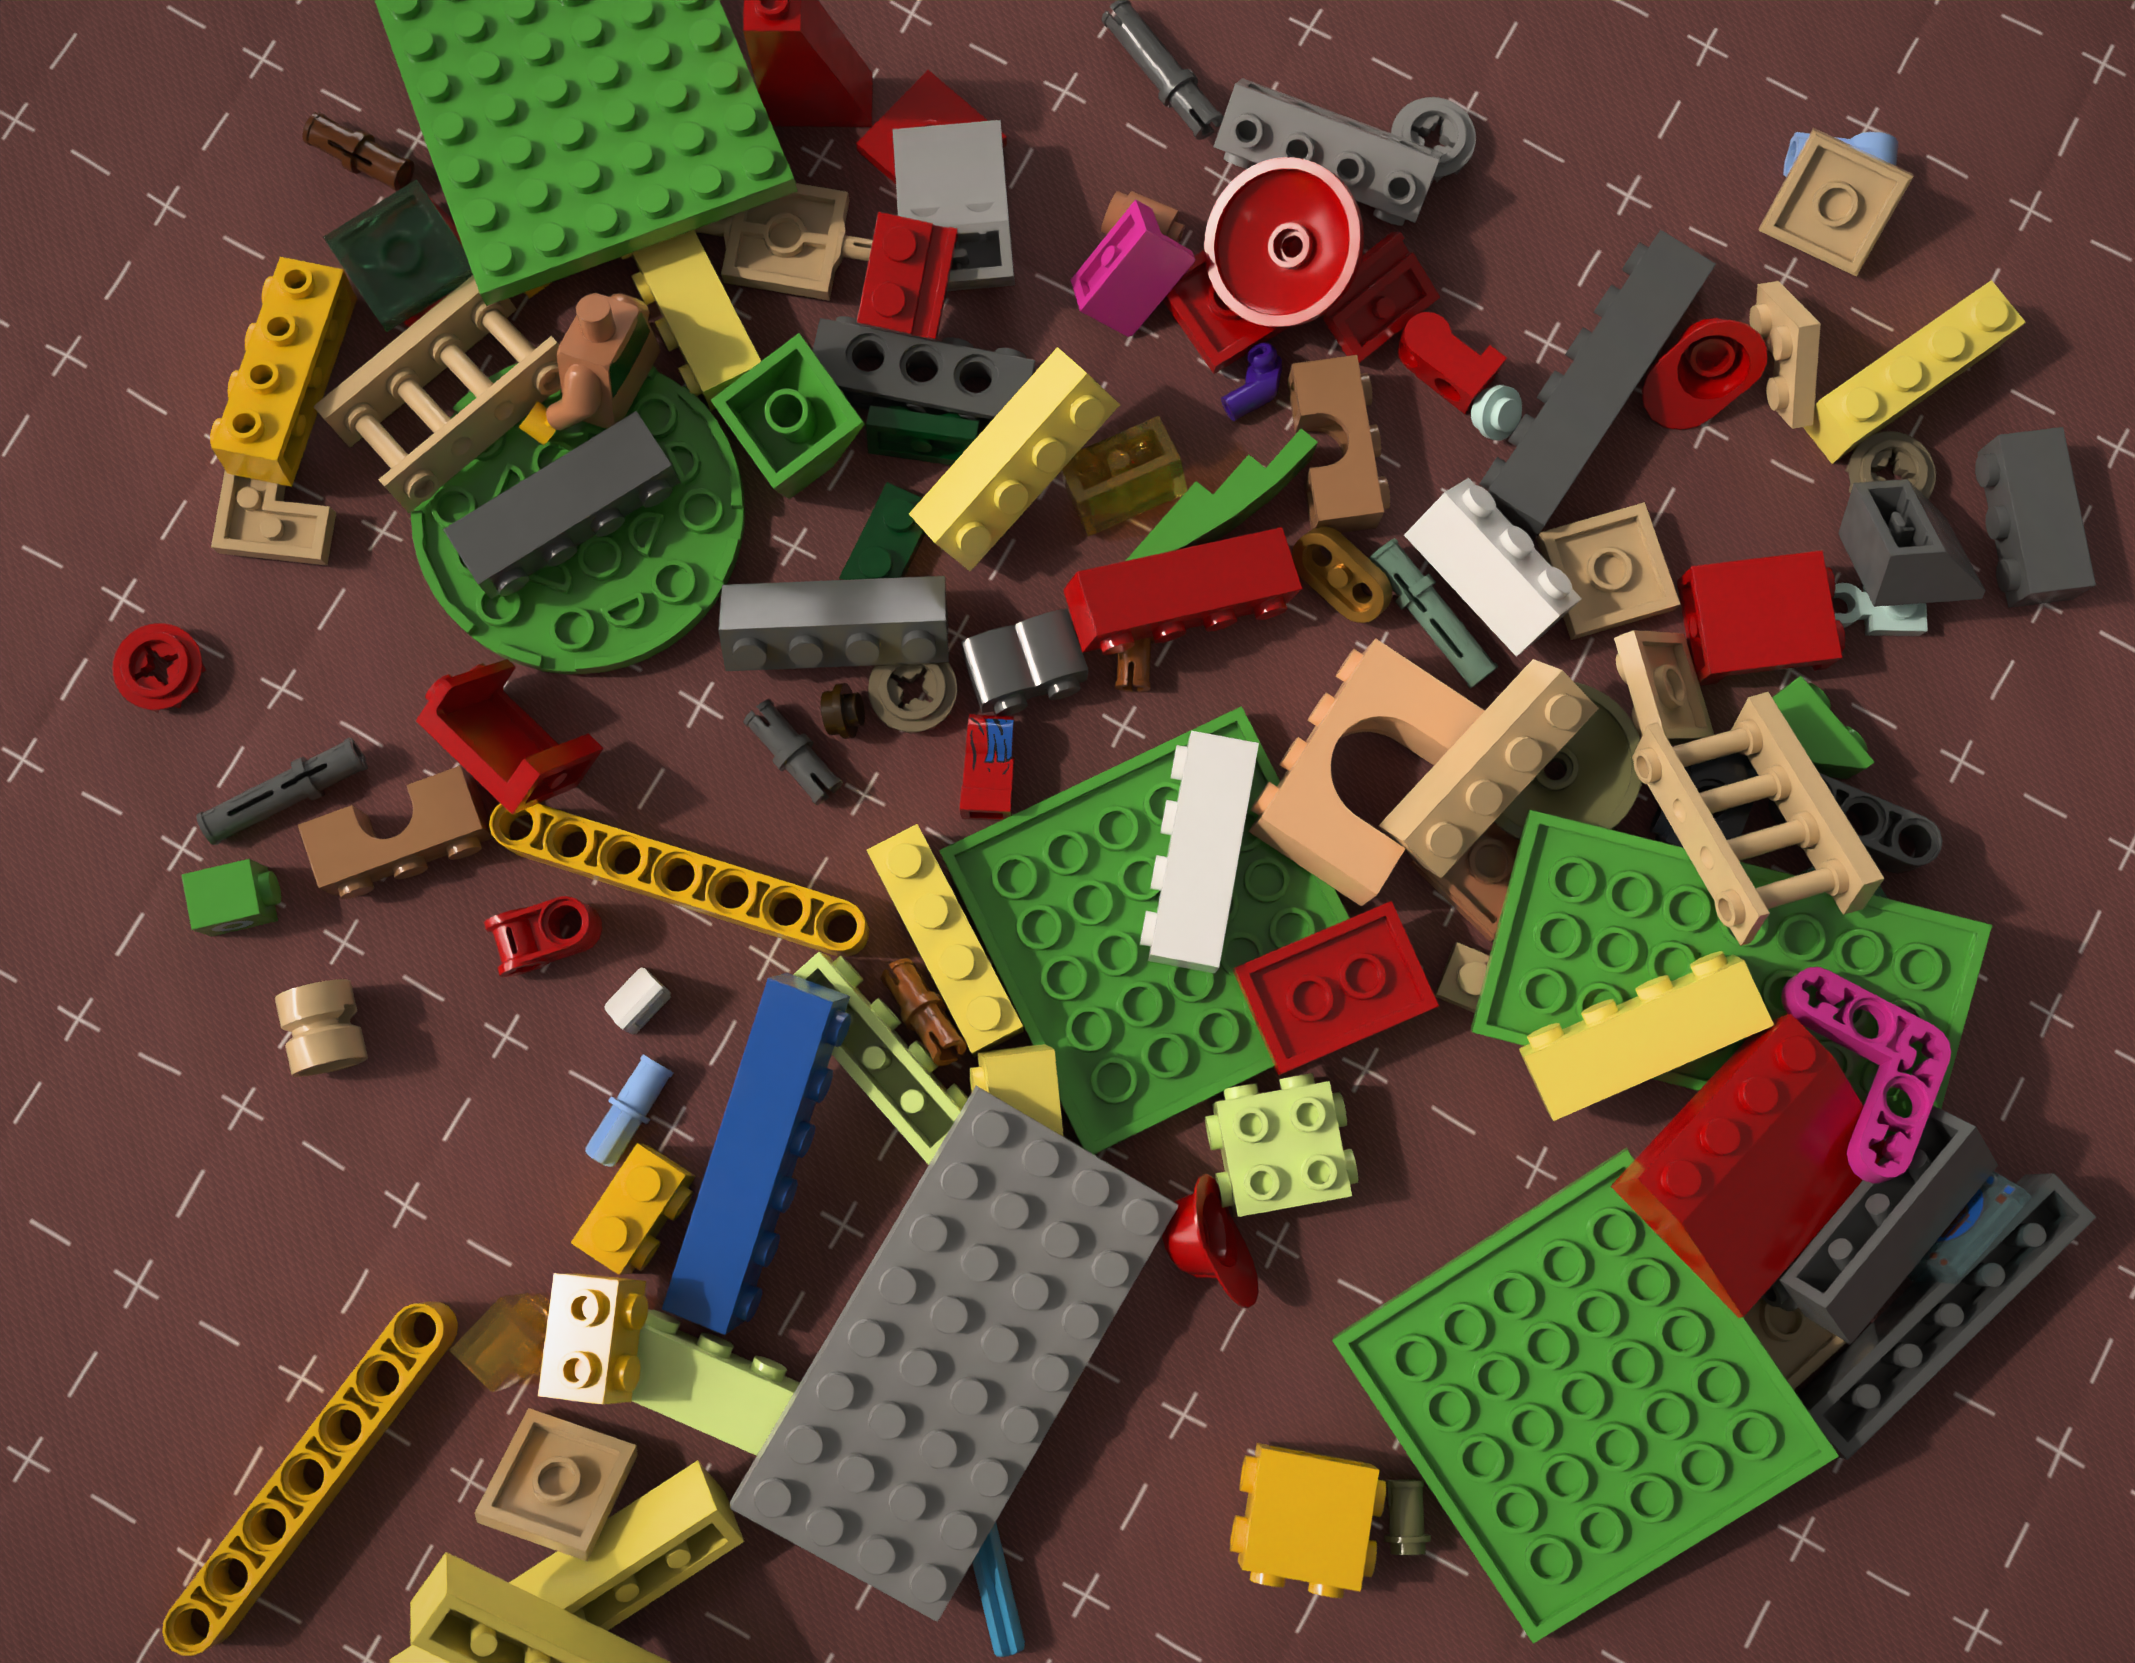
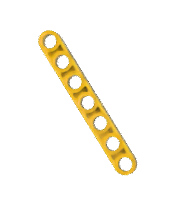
(657, 862)
(290, 1494)

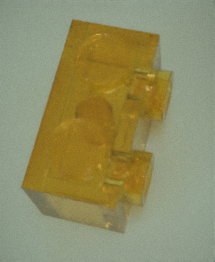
(1124, 476)
(506, 1341)

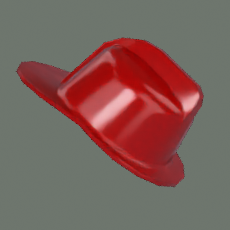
(1703, 372)
(1209, 1245)

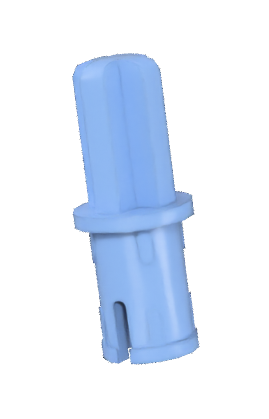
(628, 1112)

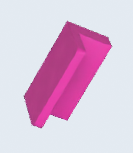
(1130, 271)

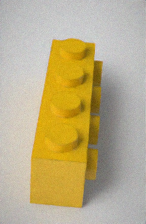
(283, 371)

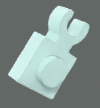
(1880, 620)

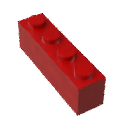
(1181, 591)

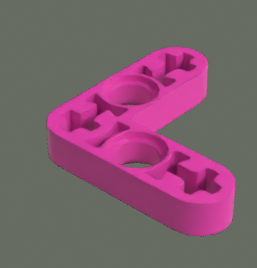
(1889, 1051)

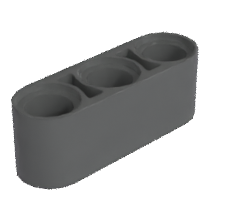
(1882, 827)

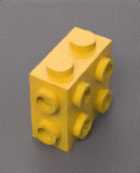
(1307, 1519)

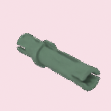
(1432, 613)

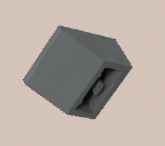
(1905, 547)

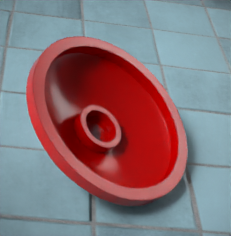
(1252, 238)

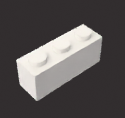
(1492, 566)

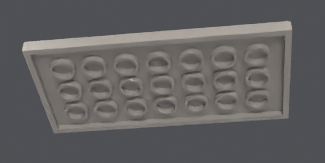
(954, 1355)

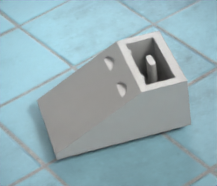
(959, 181)

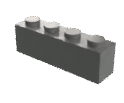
(563, 507)
(834, 623)
(1888, 1228)

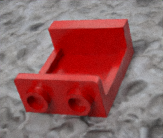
(1760, 615)
(500, 740)

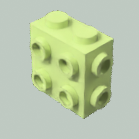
(1281, 1146)

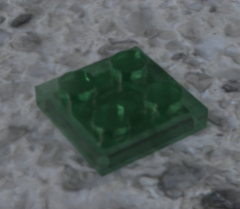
(400, 255)

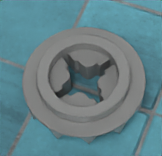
(1456, 131)

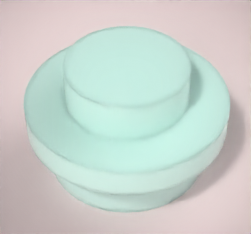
(1497, 412)

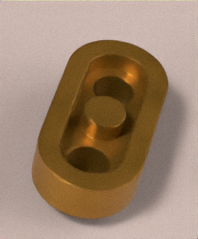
(1341, 577)

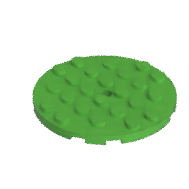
(619, 591)

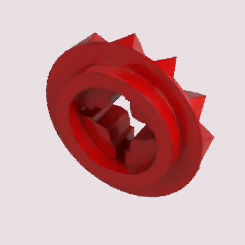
(135, 660)

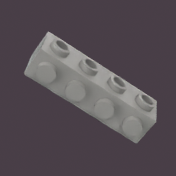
(1371, 162)

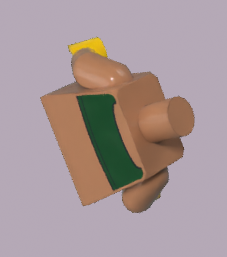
(598, 365)

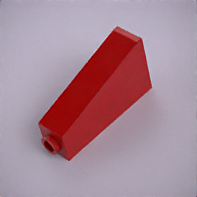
(806, 66)

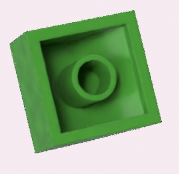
(790, 416)

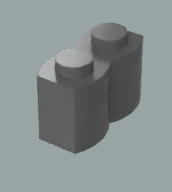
(1025, 662)

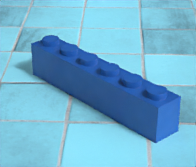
(757, 1153)

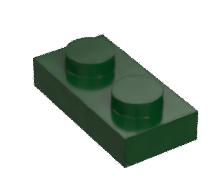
(918, 435)
(887, 539)

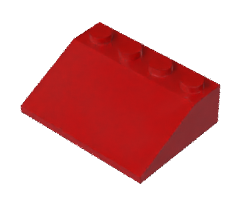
(1751, 1163)

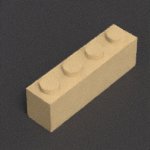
(1488, 766)

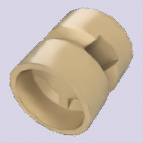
(321, 1027)

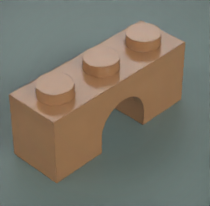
(1333, 400)
(444, 822)

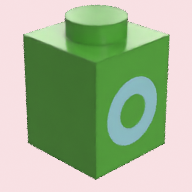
(231, 897)

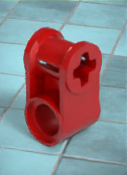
(532, 935)

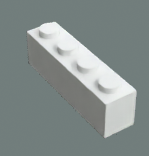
(1202, 851)

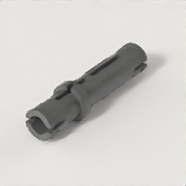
(1175, 85)
(302, 781)

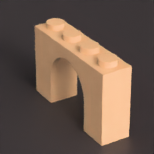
(1304, 812)

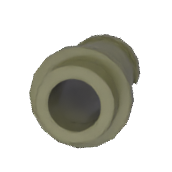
(1406, 1517)

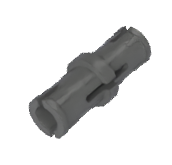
(792, 752)

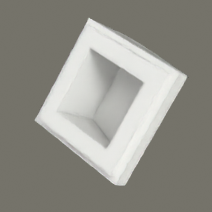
(637, 1001)

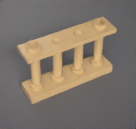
(417, 358)
(1784, 777)

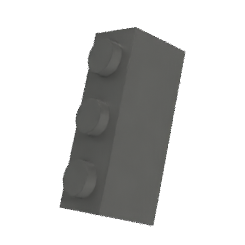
(2034, 517)

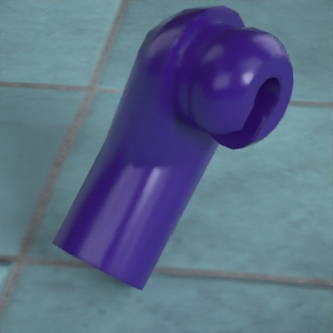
(1260, 384)

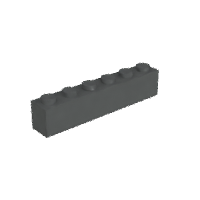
(1597, 383)
(1938, 1319)

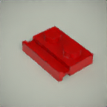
(907, 276)
(1381, 298)

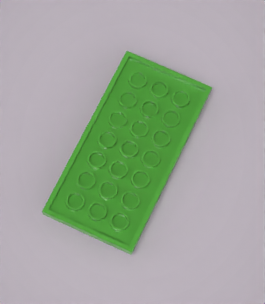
(1610, 910)

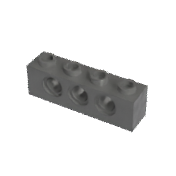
(845, 343)

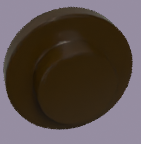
(842, 711)

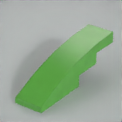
(1207, 517)

